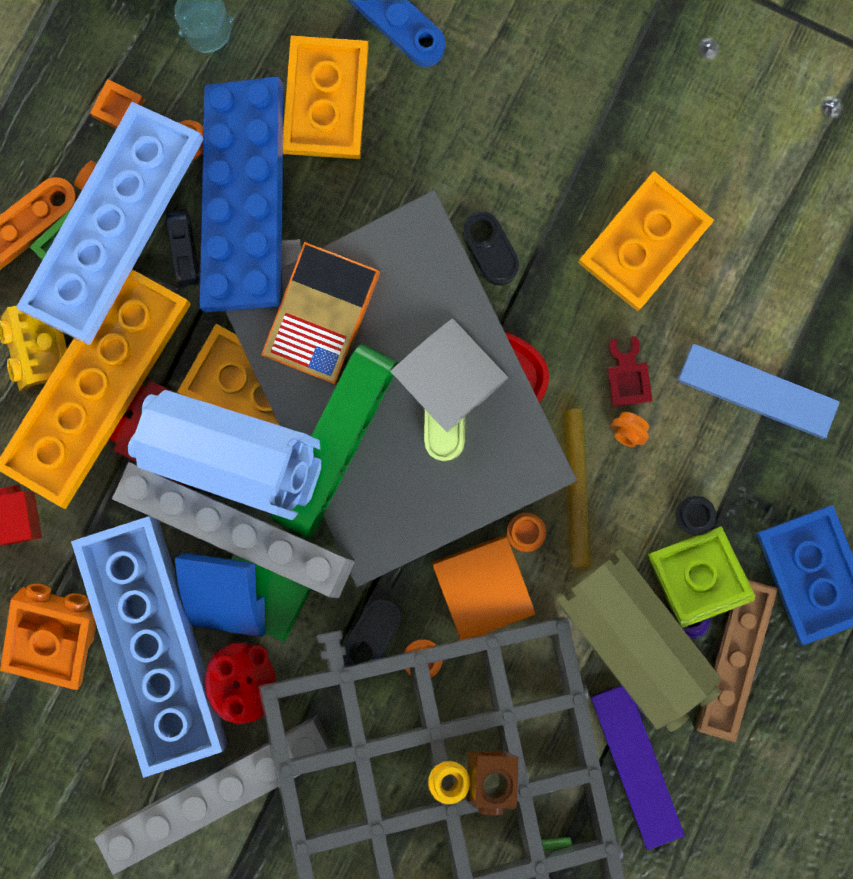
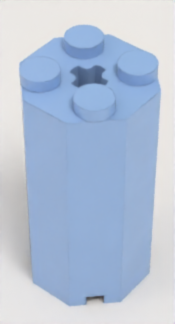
(226, 453)

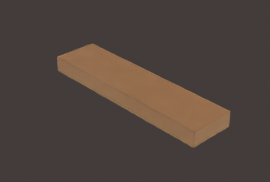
(736, 663)

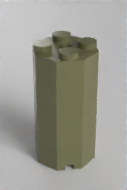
(639, 641)

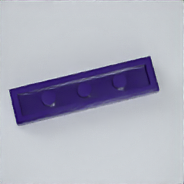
(637, 767)

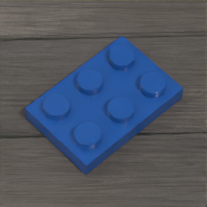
(812, 573)

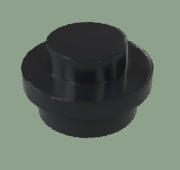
(696, 515)

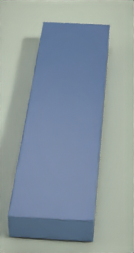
(758, 391)

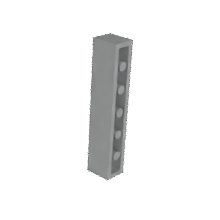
(234, 531)
(203, 800)

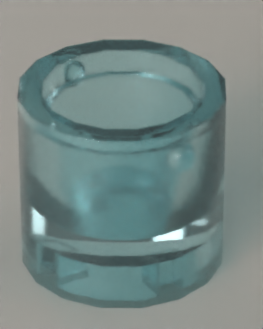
(203, 23)

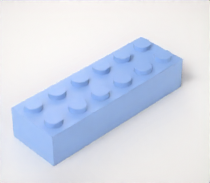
(149, 645)

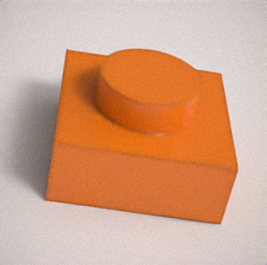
(114, 103)

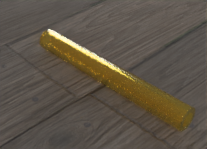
(577, 491)

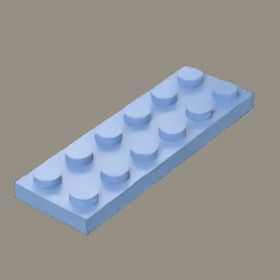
(110, 223)

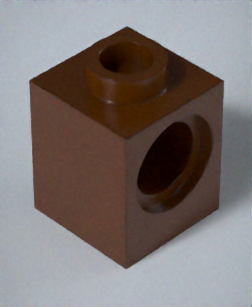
(479, 767)

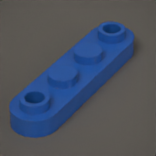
(404, 28)

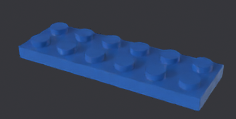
(242, 195)

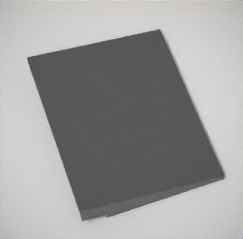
(395, 494)

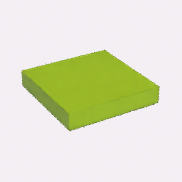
(701, 577)

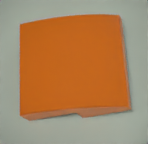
(483, 588)

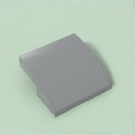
(449, 374)

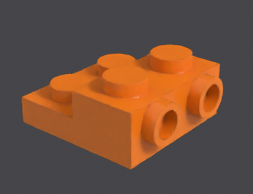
(48, 636)

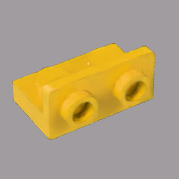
(32, 348)

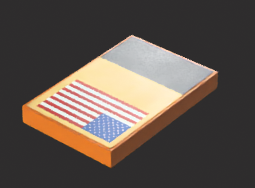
(321, 313)

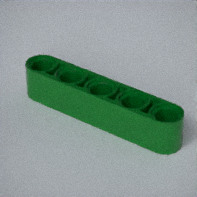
(342, 431)

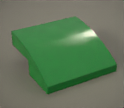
(282, 600)

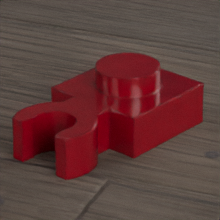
(628, 381)

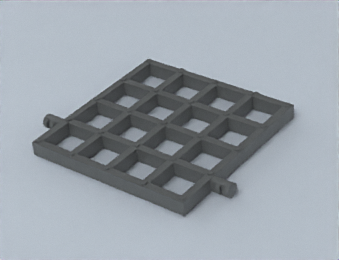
(432, 733)

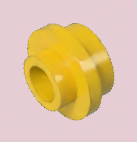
(460, 787)

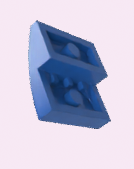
(220, 594)

